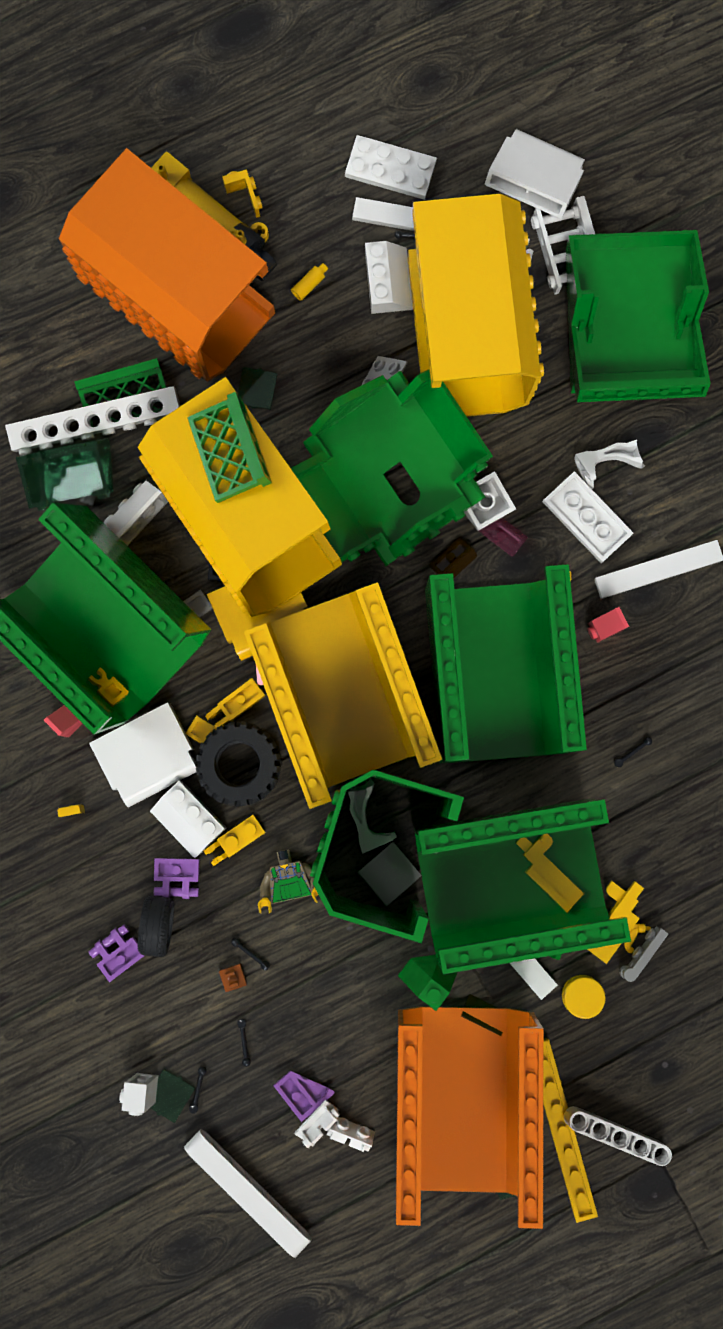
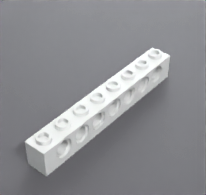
(19, 431)

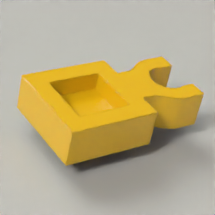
(110, 689)

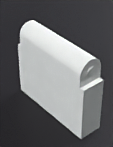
(536, 173)
(145, 755)

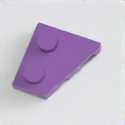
(302, 1093)

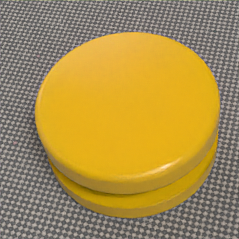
(583, 996)

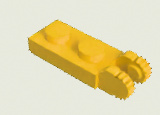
(237, 703)
(236, 838)

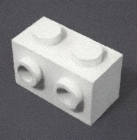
(139, 1093)

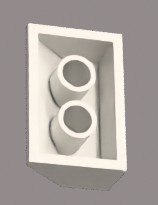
(388, 277)
(136, 512)
(187, 818)

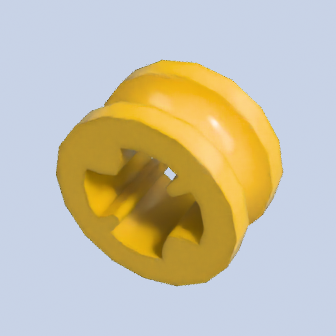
(260, 226)

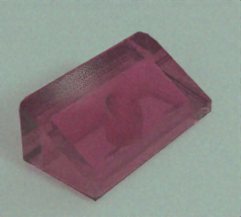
(504, 536)

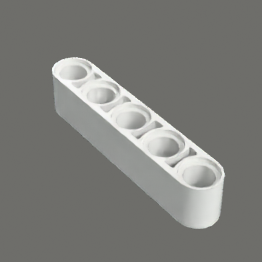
(625, 1143)

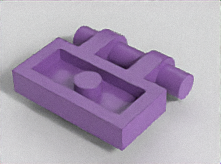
(176, 870)
(121, 958)

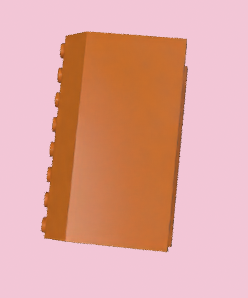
(166, 266)
(469, 1107)

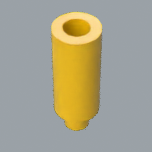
(309, 282)

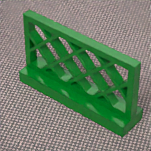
(119, 377)
(247, 439)

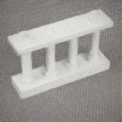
(581, 214)

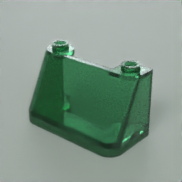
(67, 473)

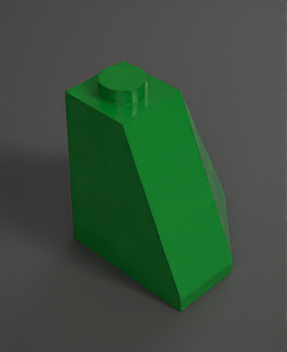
(427, 980)

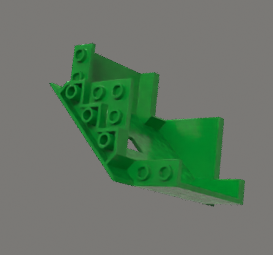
(371, 433)

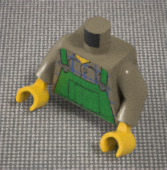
(286, 882)

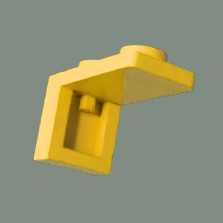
(240, 180)

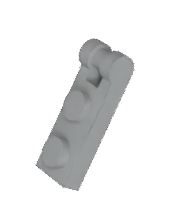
(643, 954)

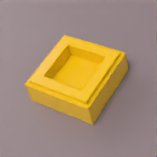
(199, 729)
(71, 810)

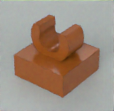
(233, 977)

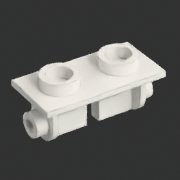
(323, 1117)
(360, 1136)

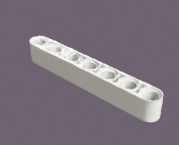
(247, 1193)

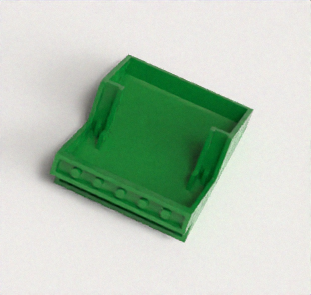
(636, 316)

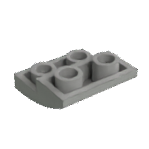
(389, 874)

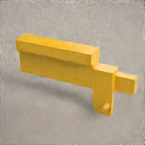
(547, 875)
(625, 904)

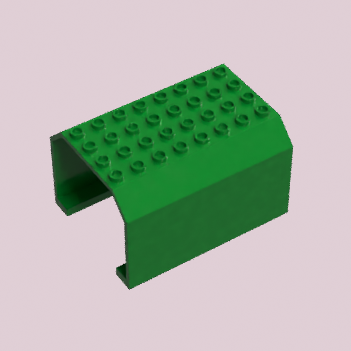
(95, 610)
(505, 668)
(488, 907)
(415, 922)

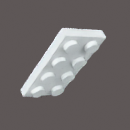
(390, 167)
(587, 517)

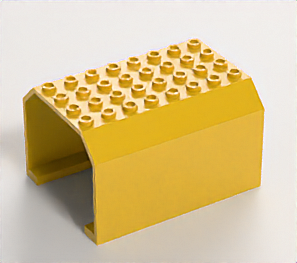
(475, 302)
(258, 542)
(341, 691)

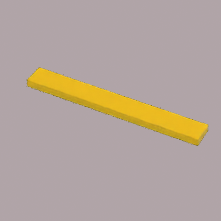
(565, 1140)

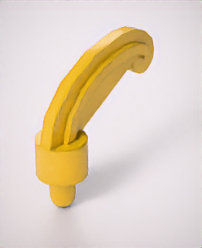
(638, 928)

